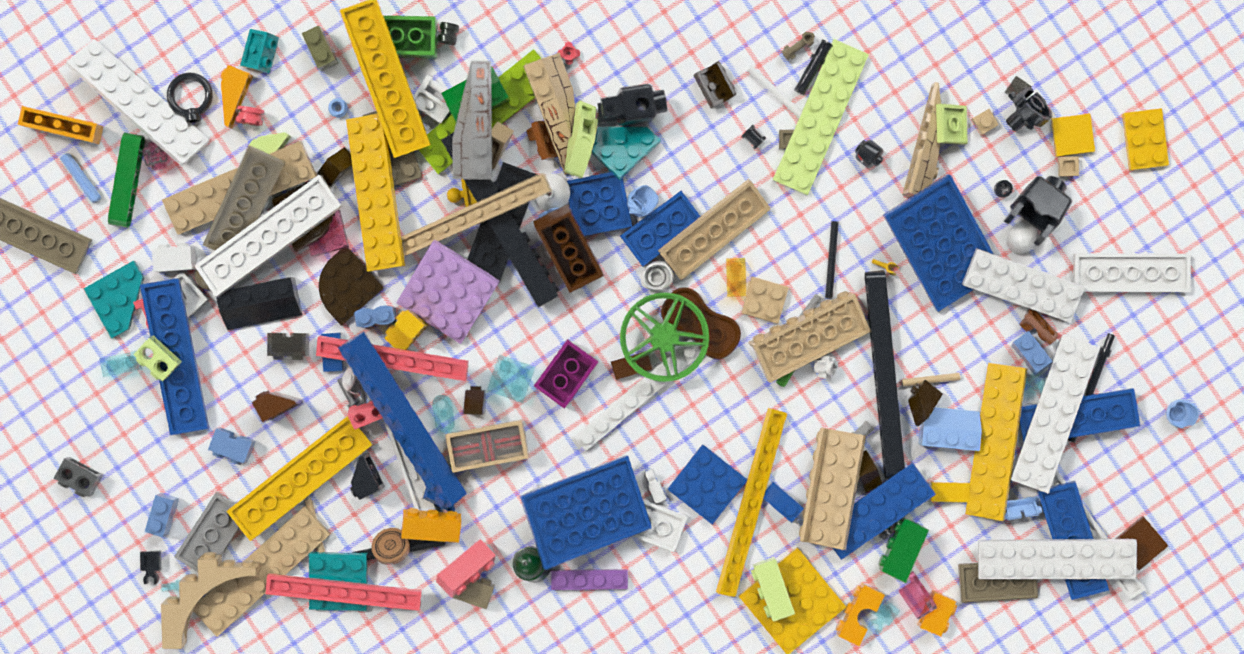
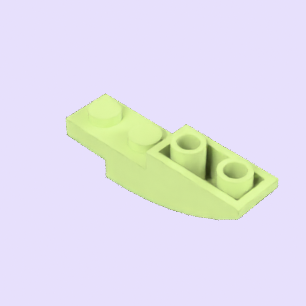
(582, 139)

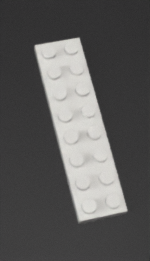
(137, 102)
(268, 236)
(1055, 414)
(1057, 559)

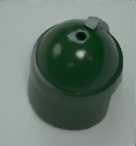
(534, 569)

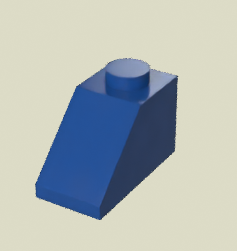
(782, 502)

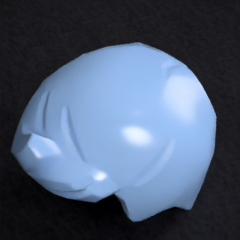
(642, 201)

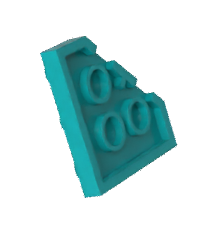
(623, 147)
(115, 296)

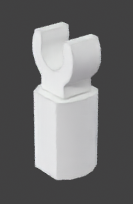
(655, 487)

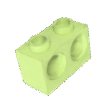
(160, 354)

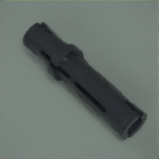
(813, 66)

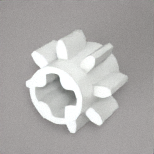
(826, 367)

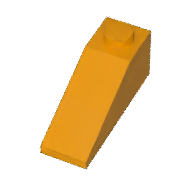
(234, 89)

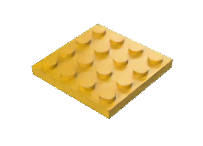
(810, 598)

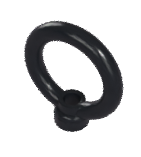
(192, 114)

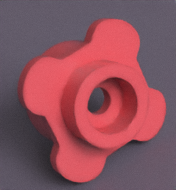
(569, 48)

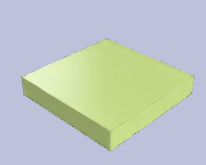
(951, 124)

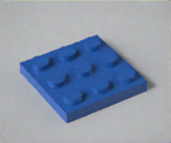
(599, 203)
(707, 484)

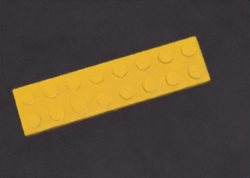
(385, 77)
(375, 193)
(999, 434)
(299, 478)

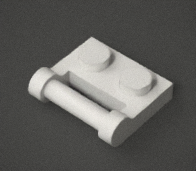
(430, 104)

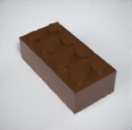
(568, 248)

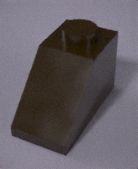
(475, 401)
(923, 401)

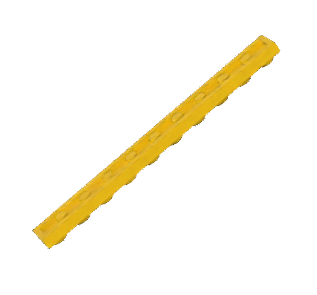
(751, 502)

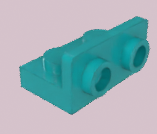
(259, 50)

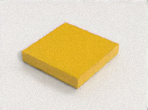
(1073, 135)

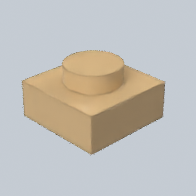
(985, 121)
(1068, 166)

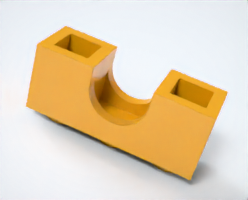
(865, 598)

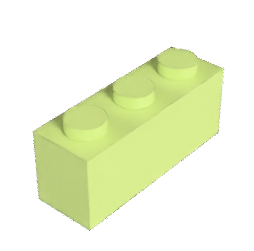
(772, 589)

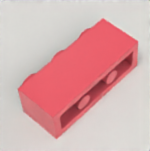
(466, 569)

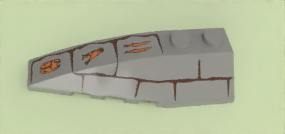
(474, 126)

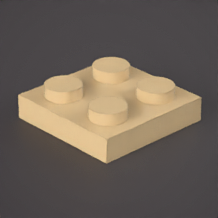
(765, 300)

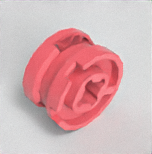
(250, 116)

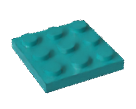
(337, 567)

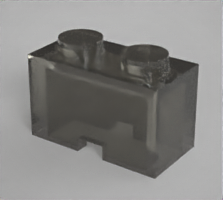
(279, 345)

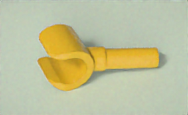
(888, 267)

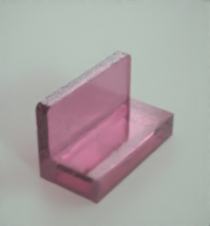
(917, 597)

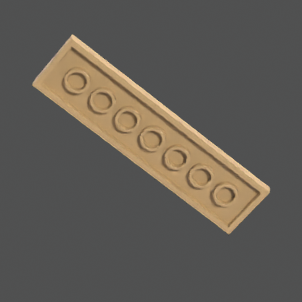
(201, 202)
(276, 556)

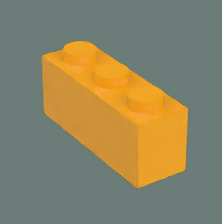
(431, 525)

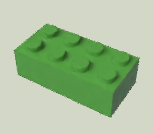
(414, 35)

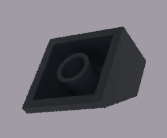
(365, 478)

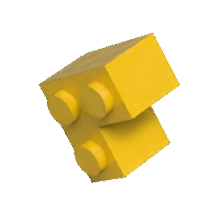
(406, 331)

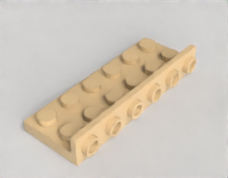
(809, 335)
(832, 488)

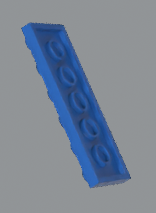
(1096, 413)
(886, 506)
(1069, 521)

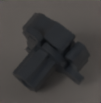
(1029, 111)

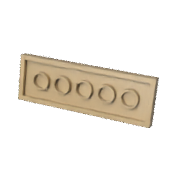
(714, 229)

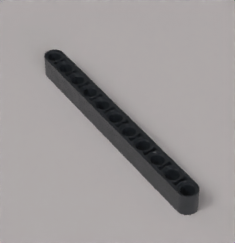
(884, 372)

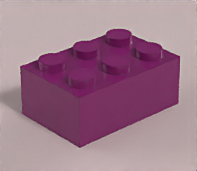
(566, 373)

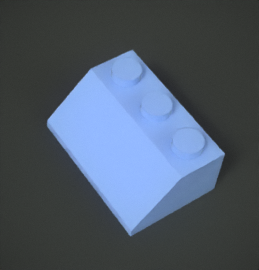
(951, 429)

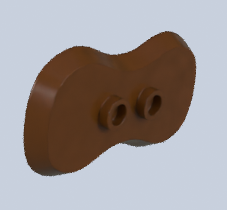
(723, 330)

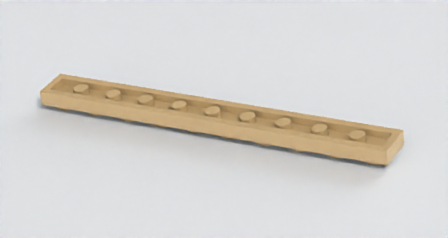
(476, 214)

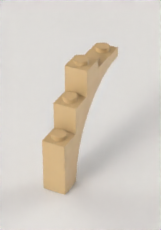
(211, 573)

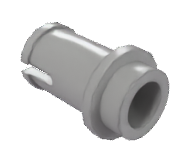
(865, 429)

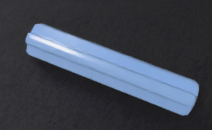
(80, 177)

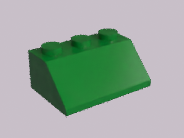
(454, 95)
(903, 549)

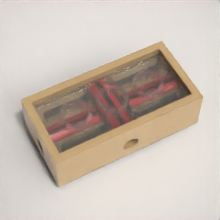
(487, 445)

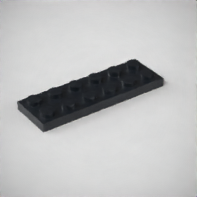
(486, 249)

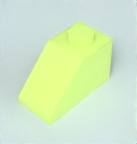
(271, 143)

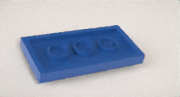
(659, 227)

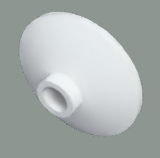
(560, 193)

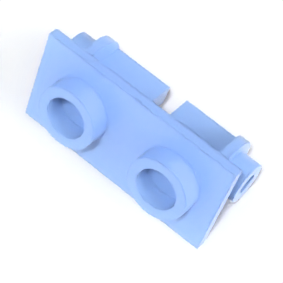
(1028, 505)

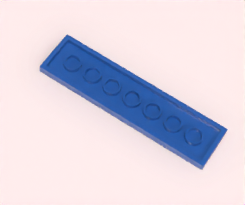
(170, 325)

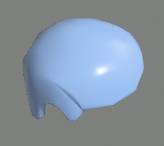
(1182, 413)

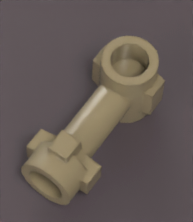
(807, 40)

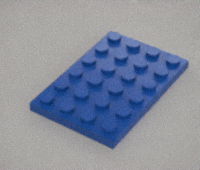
(938, 239)
(585, 512)

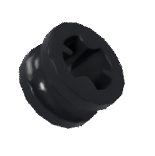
(999, 192)

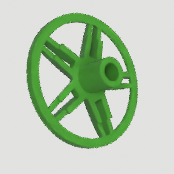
(664, 337)

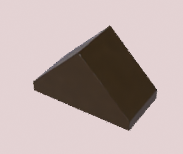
(336, 166)
(869, 474)

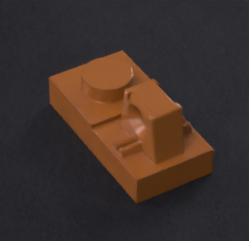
(544, 144)
(1032, 320)

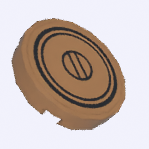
(389, 546)

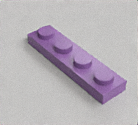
(589, 579)

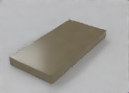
(978, 590)

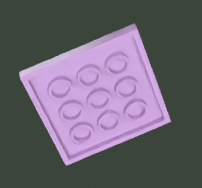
(447, 291)

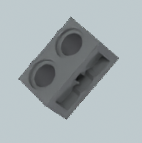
(79, 472)

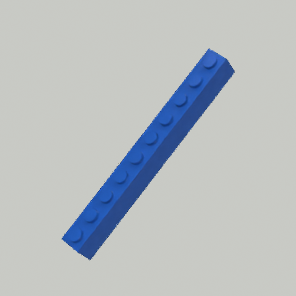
(402, 420)

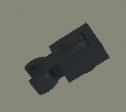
(150, 562)

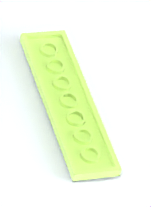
(820, 117)

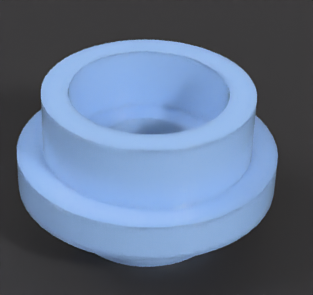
(334, 103)

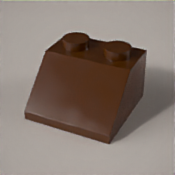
(272, 404)

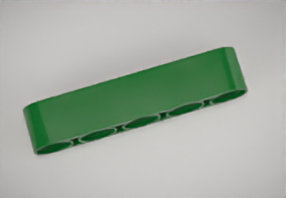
(126, 180)

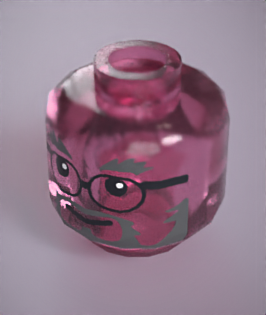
(155, 157)

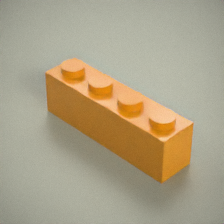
(60, 125)

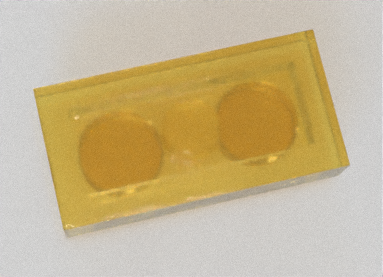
(736, 277)

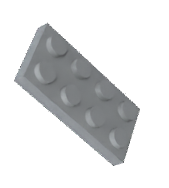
(210, 533)

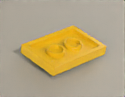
(1145, 139)

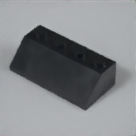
(259, 303)

